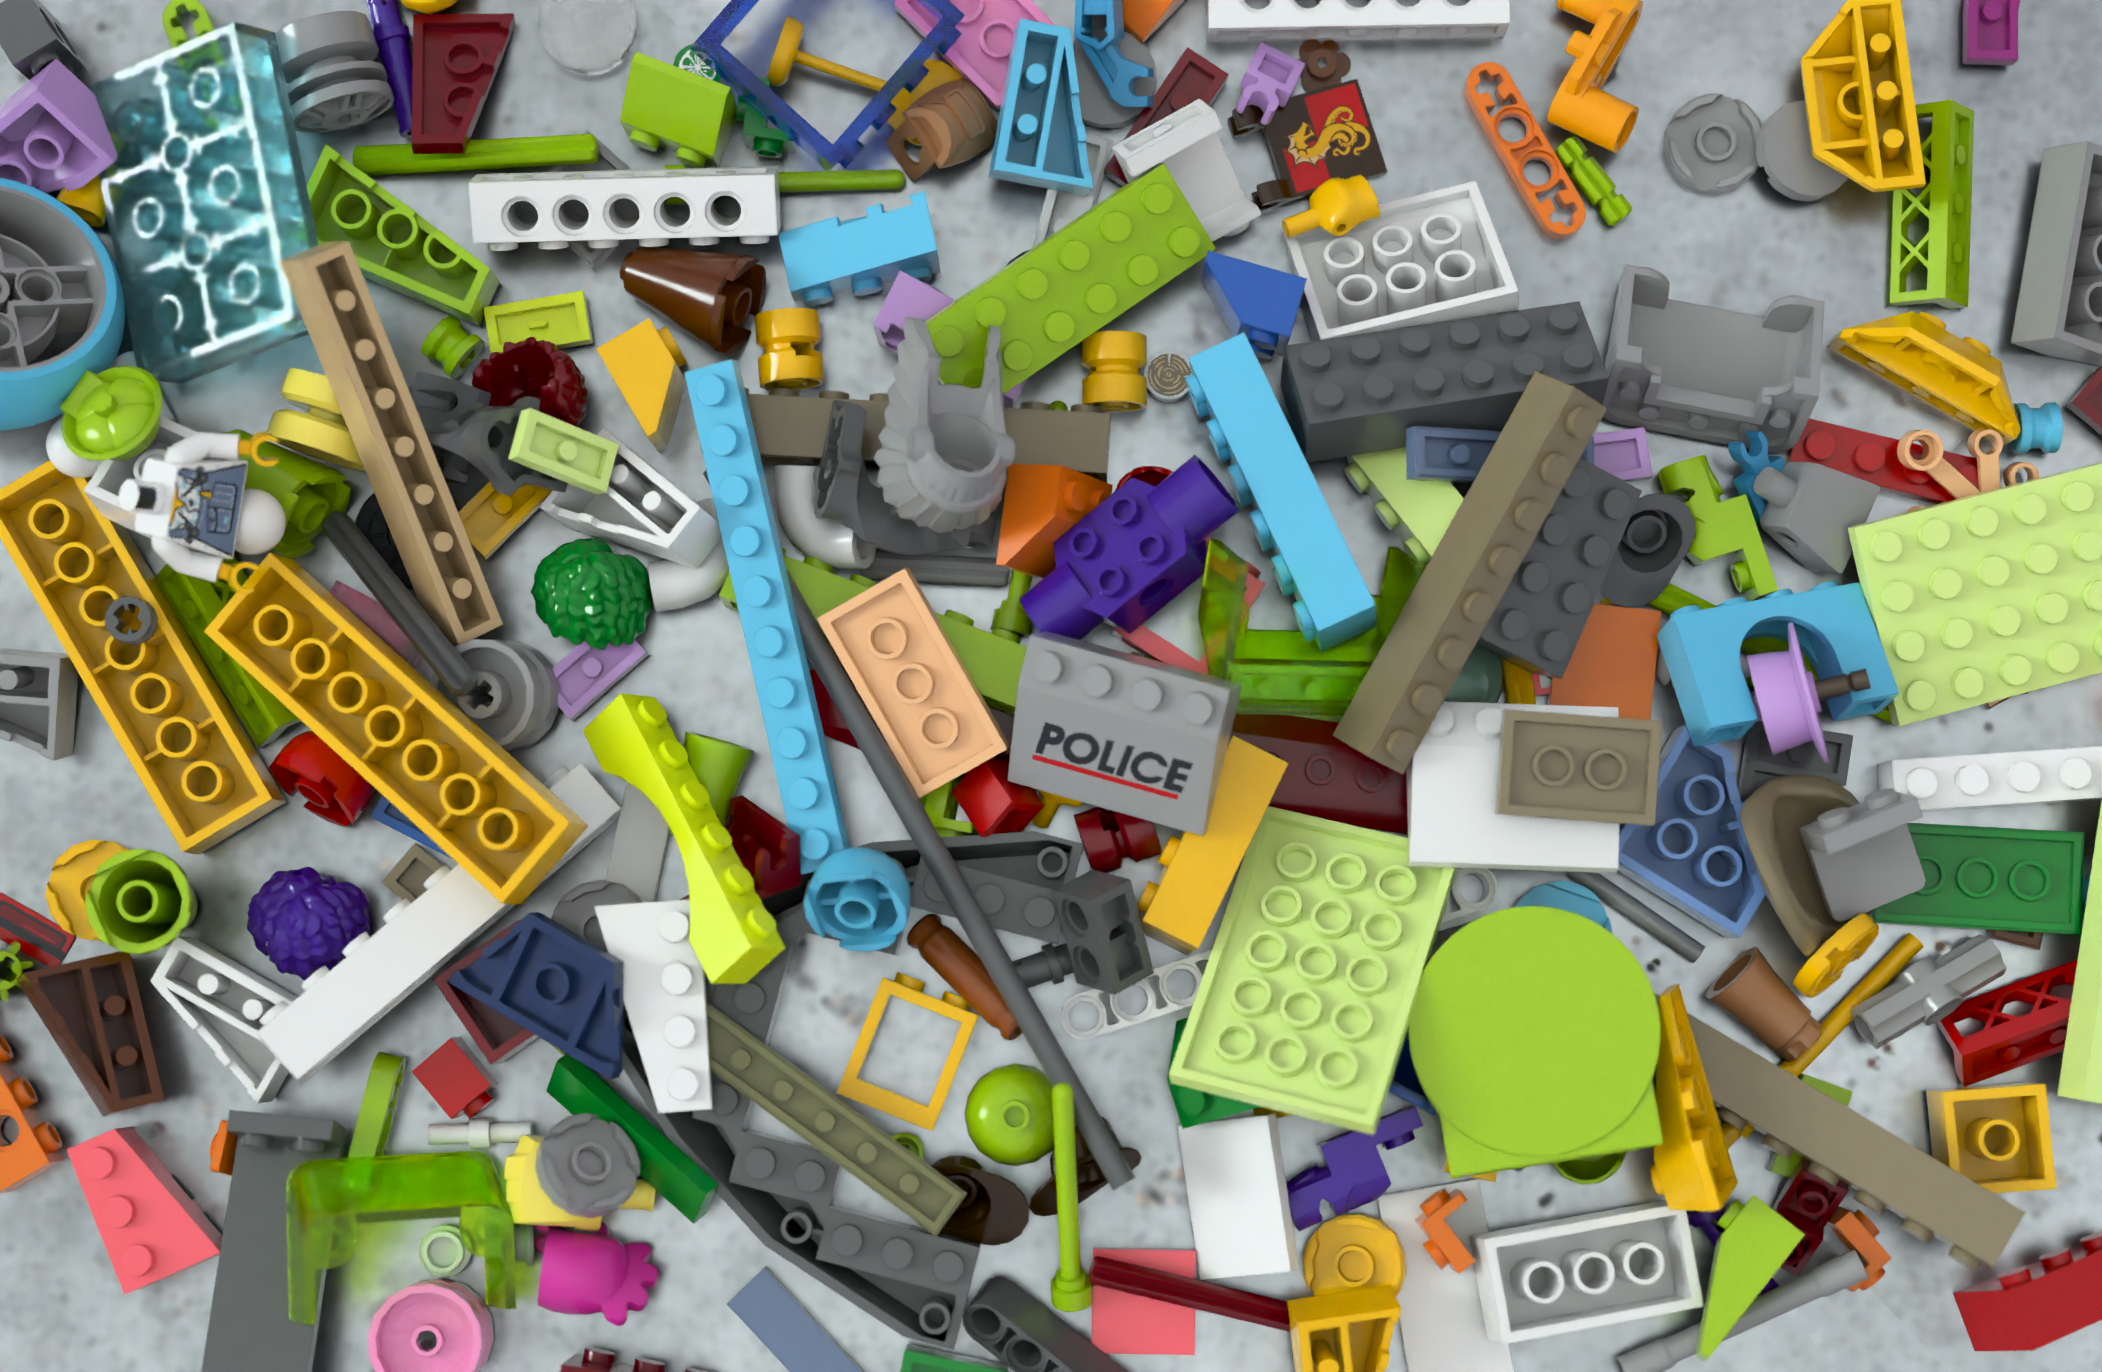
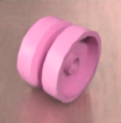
(434, 1305)

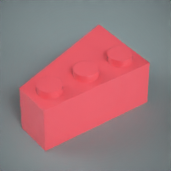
(141, 1210)

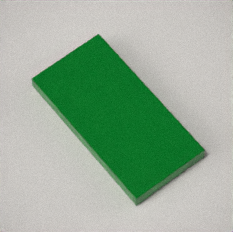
(1993, 880)

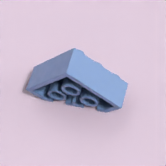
(1698, 842)

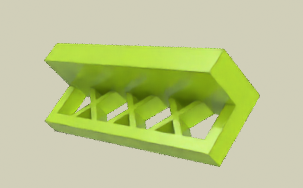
(1948, 212)
(196, 607)

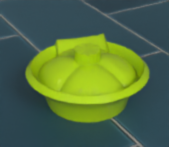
(112, 413)

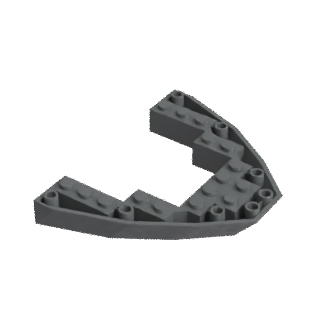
(789, 1187)

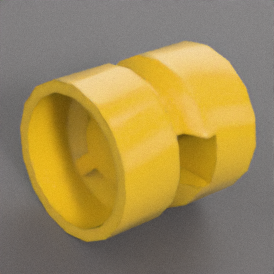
(789, 348)
(1114, 371)

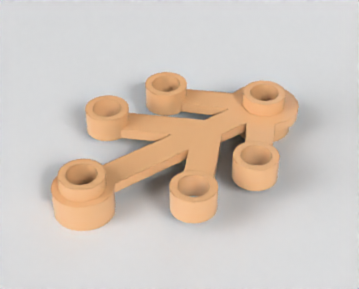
(1947, 476)

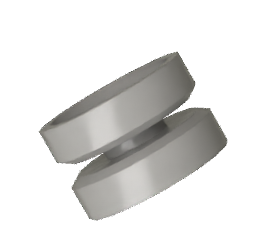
(513, 693)

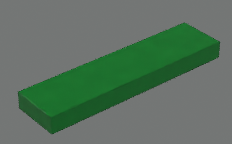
(660, 1160)

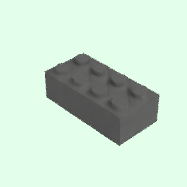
(1561, 573)

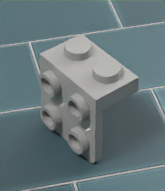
(1865, 853)

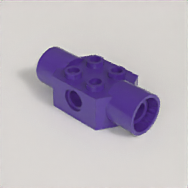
(1131, 553)

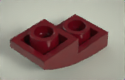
(1807, 1206)

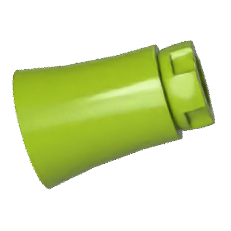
(717, 767)

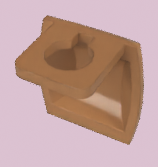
(950, 125)

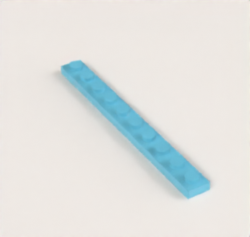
(767, 611)

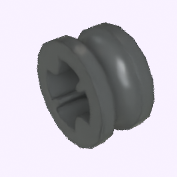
(116, 625)

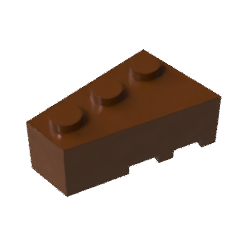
(100, 1028)

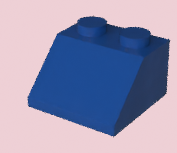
(1254, 301)

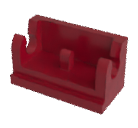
(764, 847)

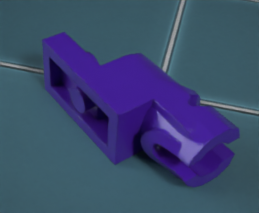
(1351, 1169)

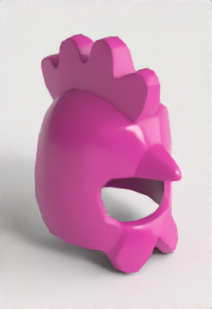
(593, 1273)

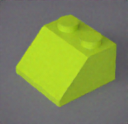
(677, 112)

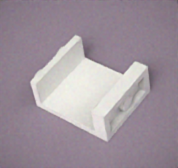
(1198, 164)

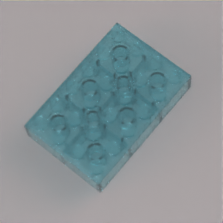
(205, 202)

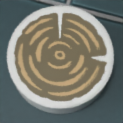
(1167, 376)

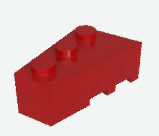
(2036, 1301)

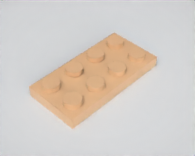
(913, 682)

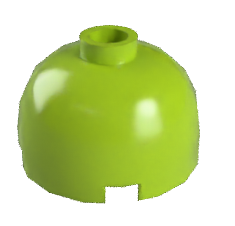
(1011, 1114)

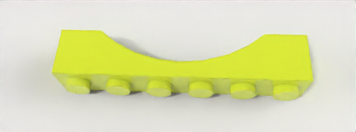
(727, 918)

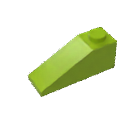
(1743, 1263)

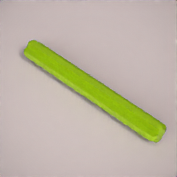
(480, 155)

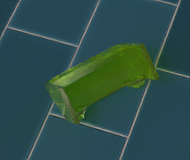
(1278, 666)
(337, 1193)

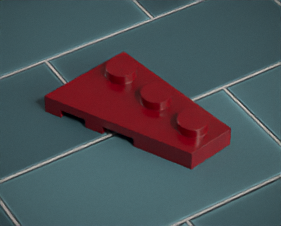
(453, 75)

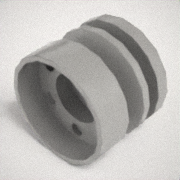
(333, 71)

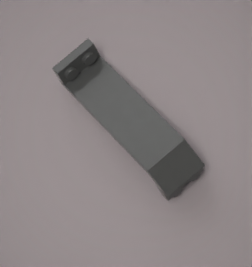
(251, 1291)

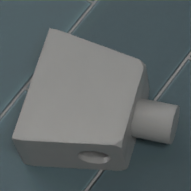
(1812, 512)

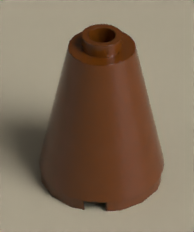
(698, 291)

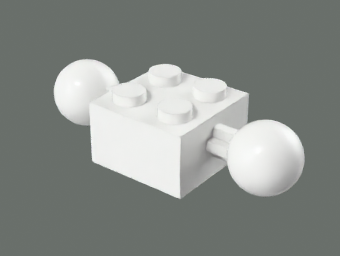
(261, 514)

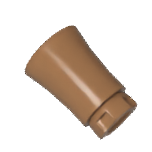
(1765, 1005)

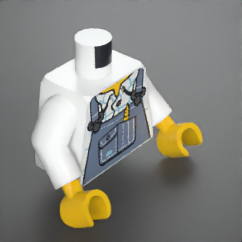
(195, 501)

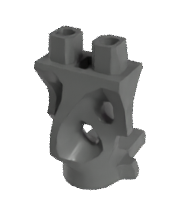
(469, 430)
(850, 499)

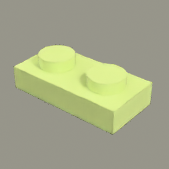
(563, 451)

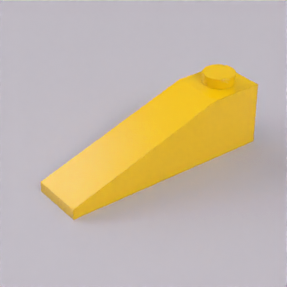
(1694, 1160)

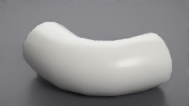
(815, 537)
(679, 585)

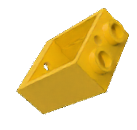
(891, 1101)

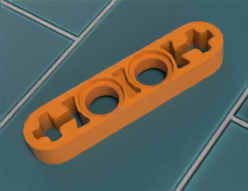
(1517, 154)

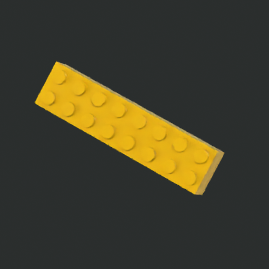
(150, 693)
(396, 729)

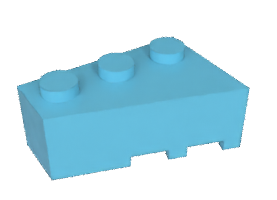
(1040, 116)

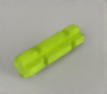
(1593, 181)

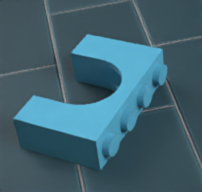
(1832, 632)

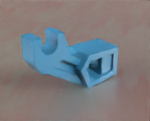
(1113, 68)

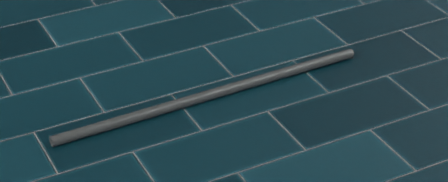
(957, 891)

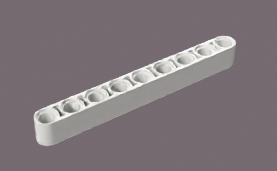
(1161, 1002)

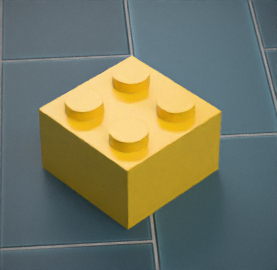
(1994, 1135)

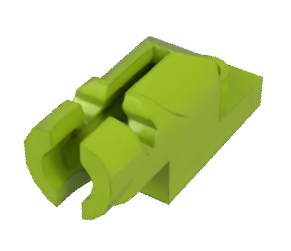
(1720, 526)

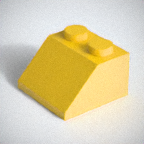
(648, 376)

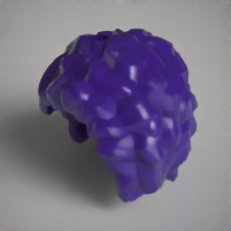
(306, 920)

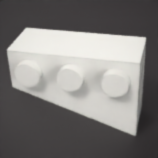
(639, 512)

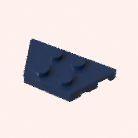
(554, 989)

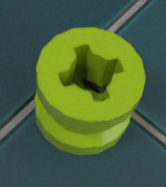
(452, 346)

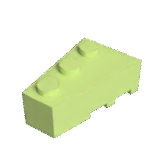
(1412, 508)

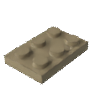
(1578, 767)

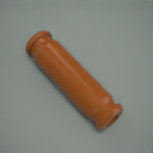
(963, 972)

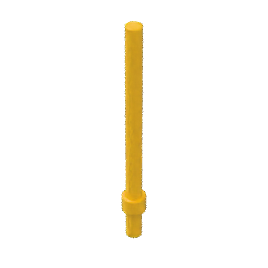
(1841, 1015)

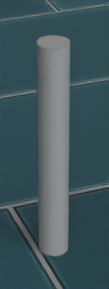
(1640, 914)

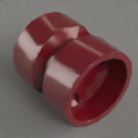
(1115, 836)

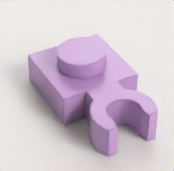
(1269, 81)

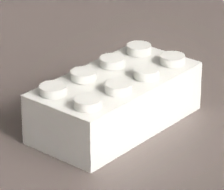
(1585, 1271)

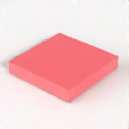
(1141, 1324)

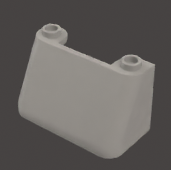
(1710, 367)

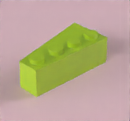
(395, 242)

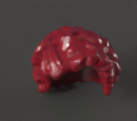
(538, 372)

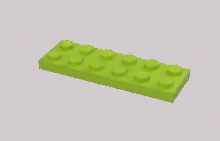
(1072, 282)

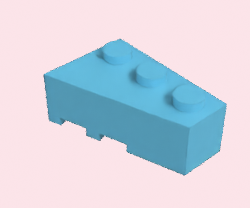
(859, 252)

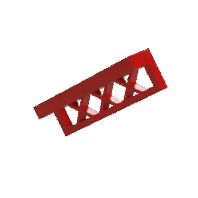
(2009, 1039)

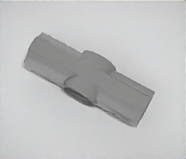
(1928, 991)

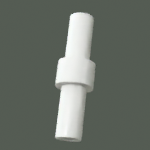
(478, 1133)

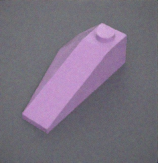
(54, 133)

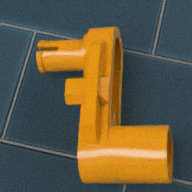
(1579, 101)

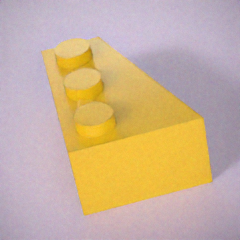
(1343, 1330)

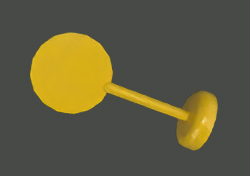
(788, 53)

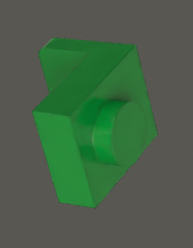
(757, 135)

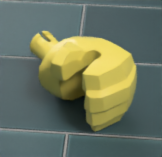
(532, 1205)

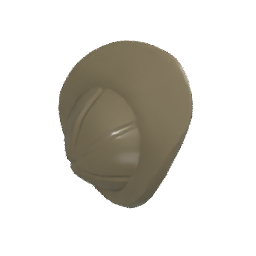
(1773, 835)

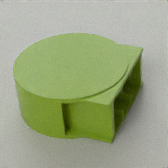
(1536, 1042)

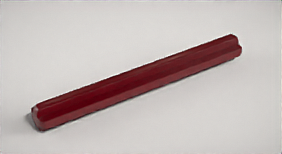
(1189, 1293)

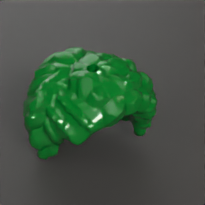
(592, 594)

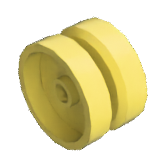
(322, 430)

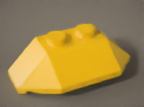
(1864, 98)
(1934, 368)

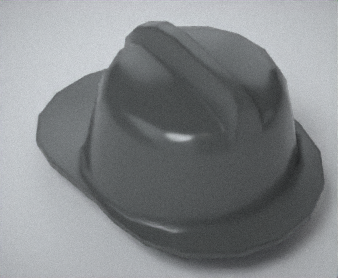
(1649, 550)

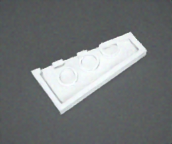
(663, 998)

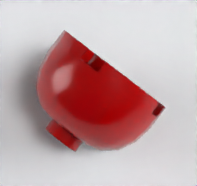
(323, 778)

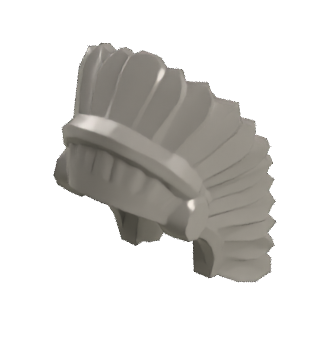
(943, 442)

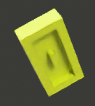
(553, 318)

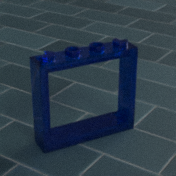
(875, 113)

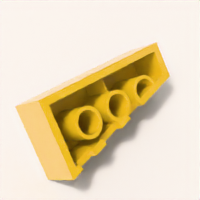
(1201, 867)

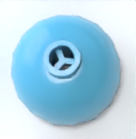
(859, 899)

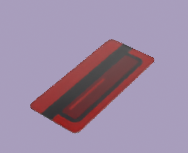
(35, 933)

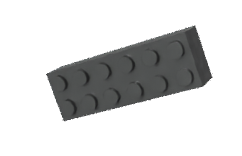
(1457, 374)

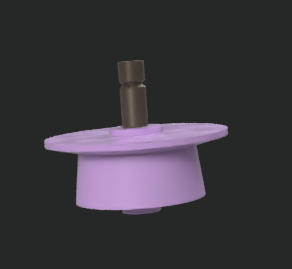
(1791, 699)

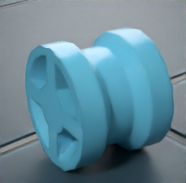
(2039, 428)

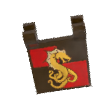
(1312, 141)

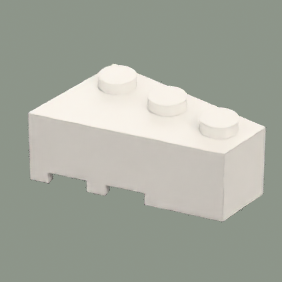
(225, 1008)

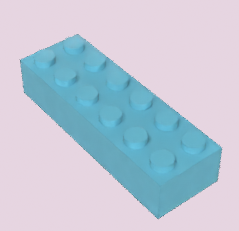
(1284, 495)

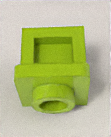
(942, 811)

